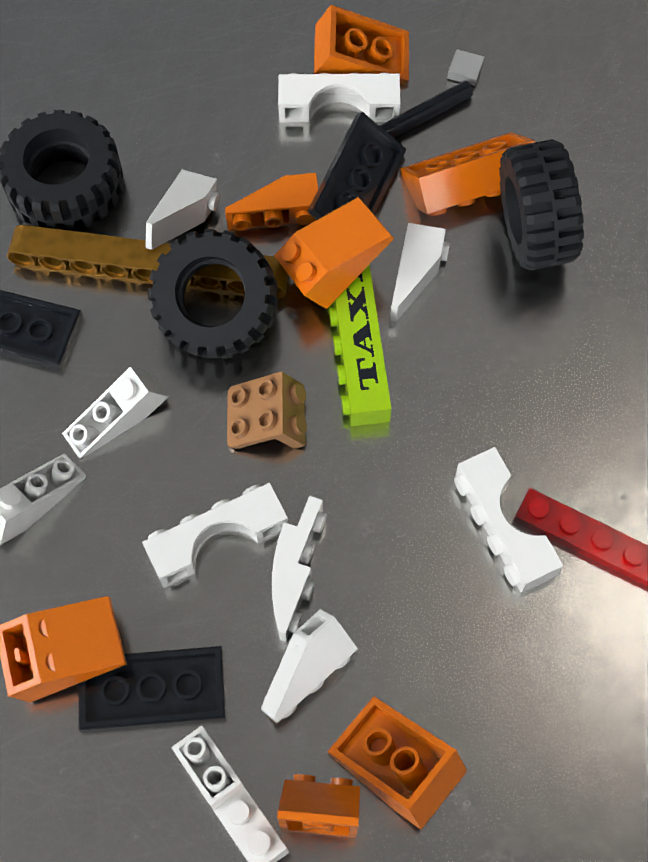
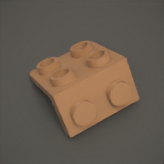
(266, 411)

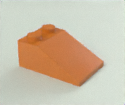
(359, 45)
(333, 251)
(399, 761)
(319, 806)

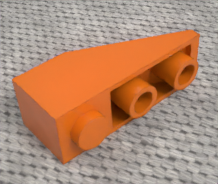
(275, 204)

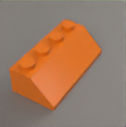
(459, 174)

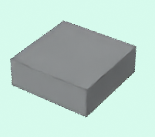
(465, 67)

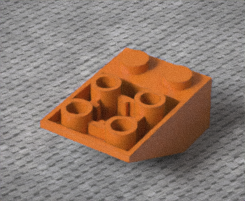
(59, 648)

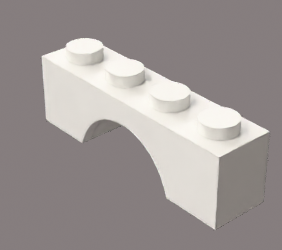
(306, 93)
(253, 514)
(527, 557)

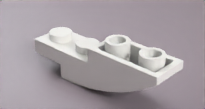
(289, 577)
(229, 798)

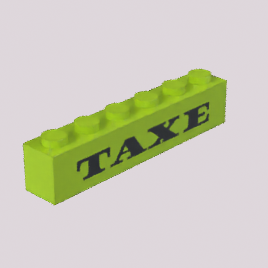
(361, 354)

